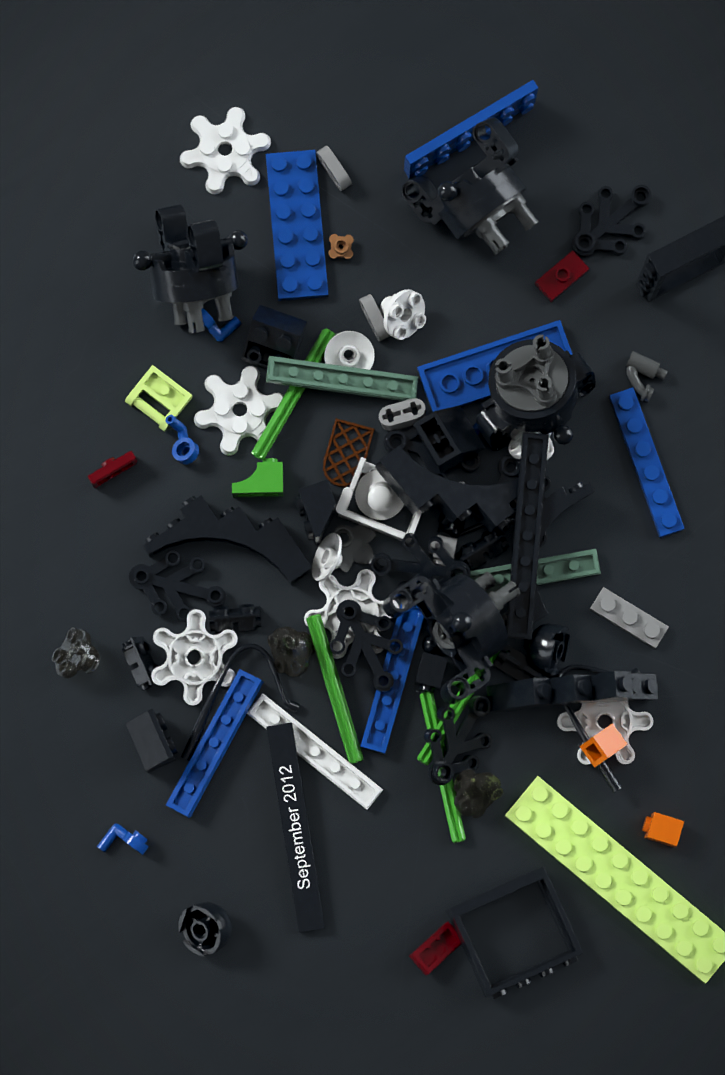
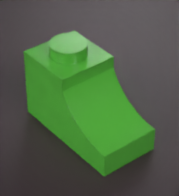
(264, 482)

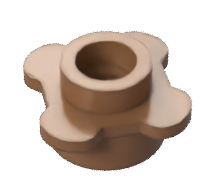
(335, 251)

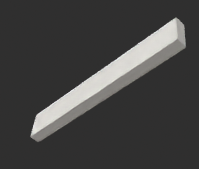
(319, 754)

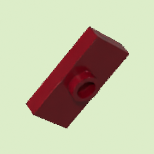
(562, 276)
(112, 468)
(436, 948)

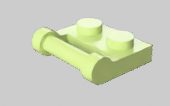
(163, 391)

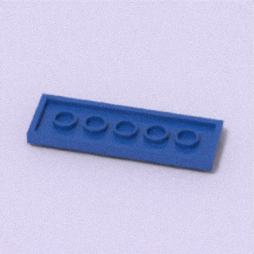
(461, 135)
(297, 225)
(464, 376)

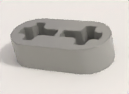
(333, 168)
(374, 317)
(402, 414)

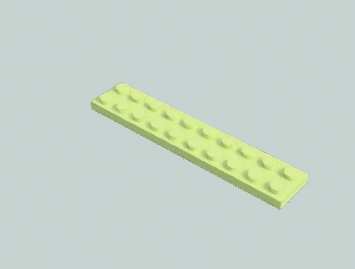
(620, 879)

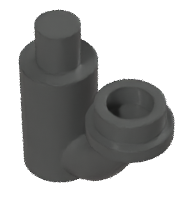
(640, 364)

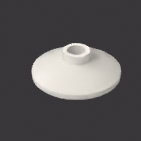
(362, 349)
(327, 557)

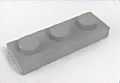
(629, 618)

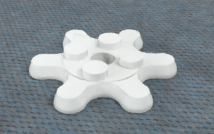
(220, 166)
(221, 413)
(361, 593)
(177, 649)
(622, 717)

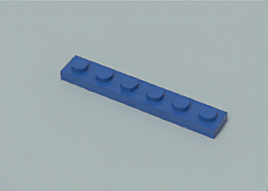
(646, 462)
(386, 704)
(214, 743)

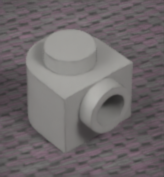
(450, 546)

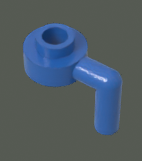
(217, 333)
(184, 443)
(135, 840)

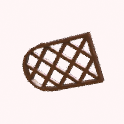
(338, 449)

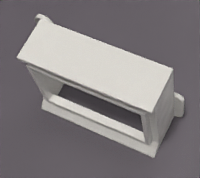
(346, 496)

